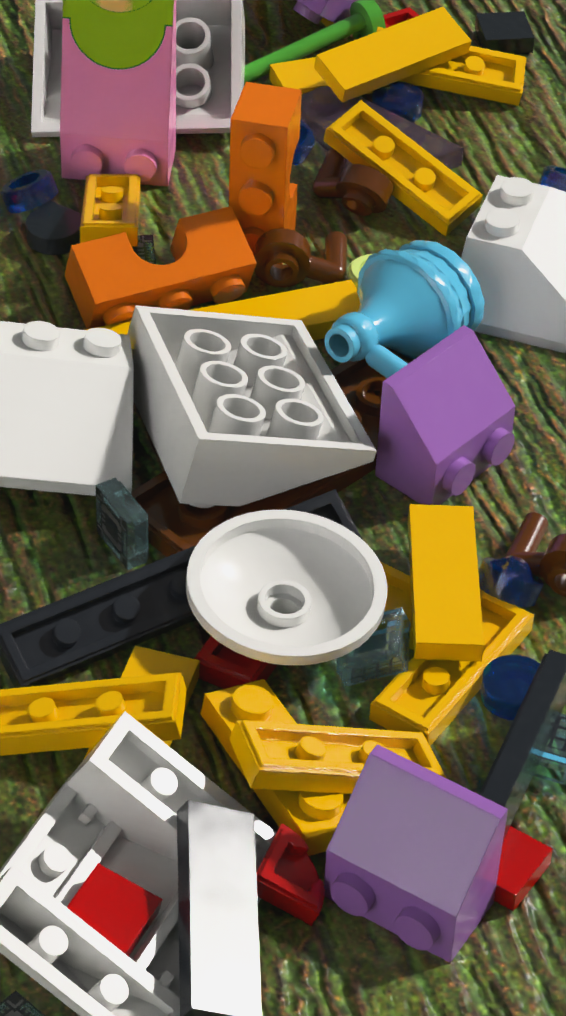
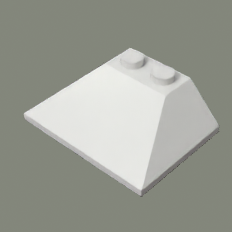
(521, 262)
(124, 816)

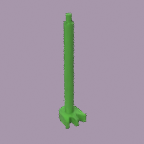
(363, 20)

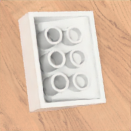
(207, 65)
(239, 405)
(65, 408)

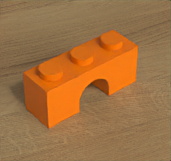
(261, 159)
(209, 266)

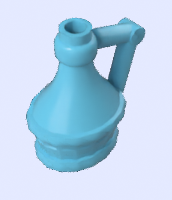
(406, 304)

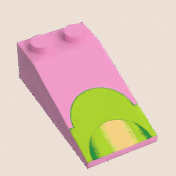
(118, 89)

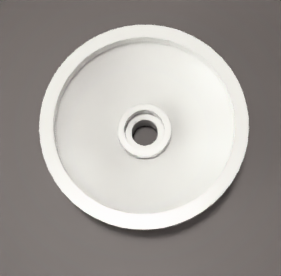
(286, 587)

